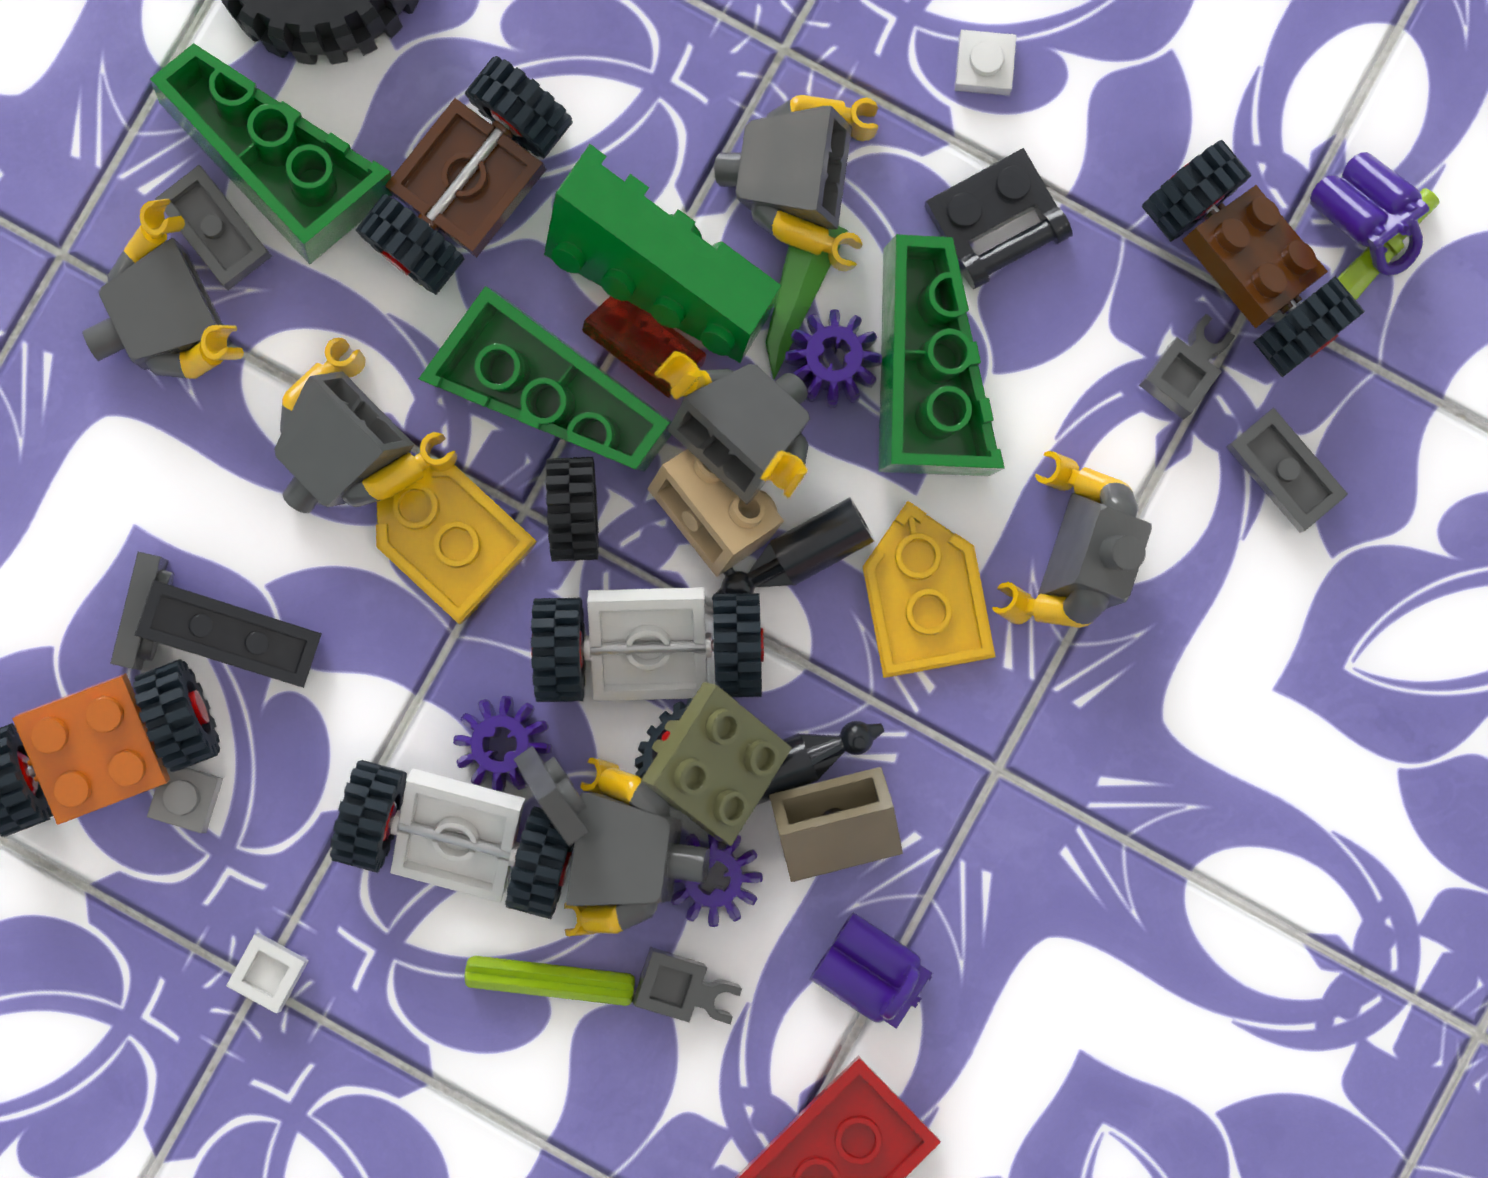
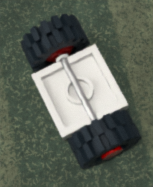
(645, 645)
(451, 837)

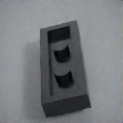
(227, 634)

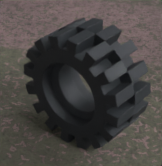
(572, 509)

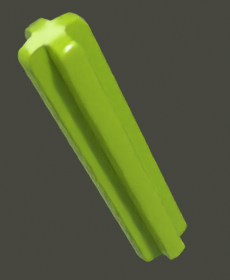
(549, 980)

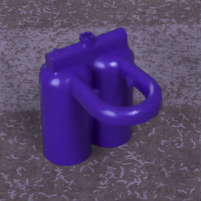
(1372, 207)
(871, 972)

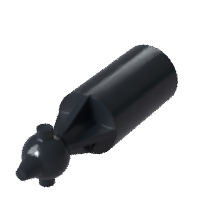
(804, 550)
(815, 754)

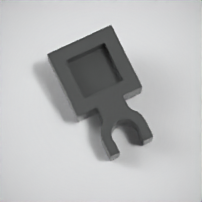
(1184, 370)
(676, 985)

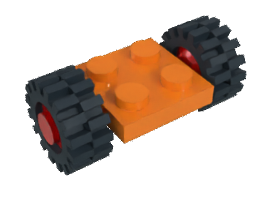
(102, 746)

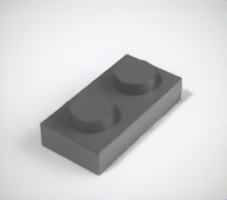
(215, 228)
(1287, 470)
(128, 648)
(553, 793)

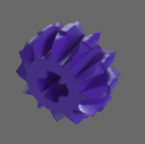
(854, 361)
(491, 728)
(719, 895)

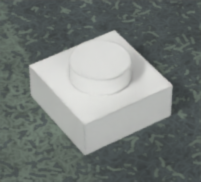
(985, 62)
(267, 973)

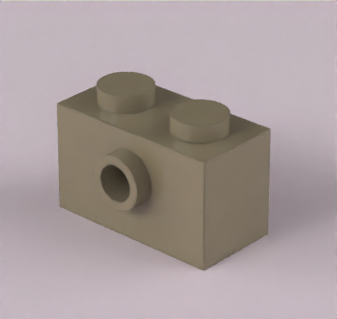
(836, 824)

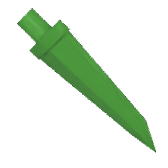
(799, 283)

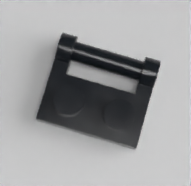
(990, 202)

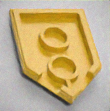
(450, 540)
(926, 597)

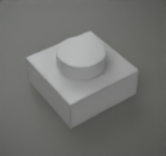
(186, 799)

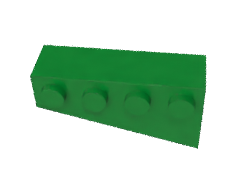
(285, 165)
(656, 259)
(930, 371)
(533, 376)

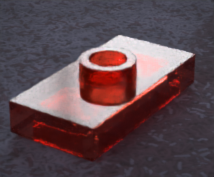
(638, 340)

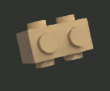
(711, 514)

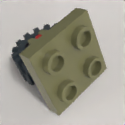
(711, 761)

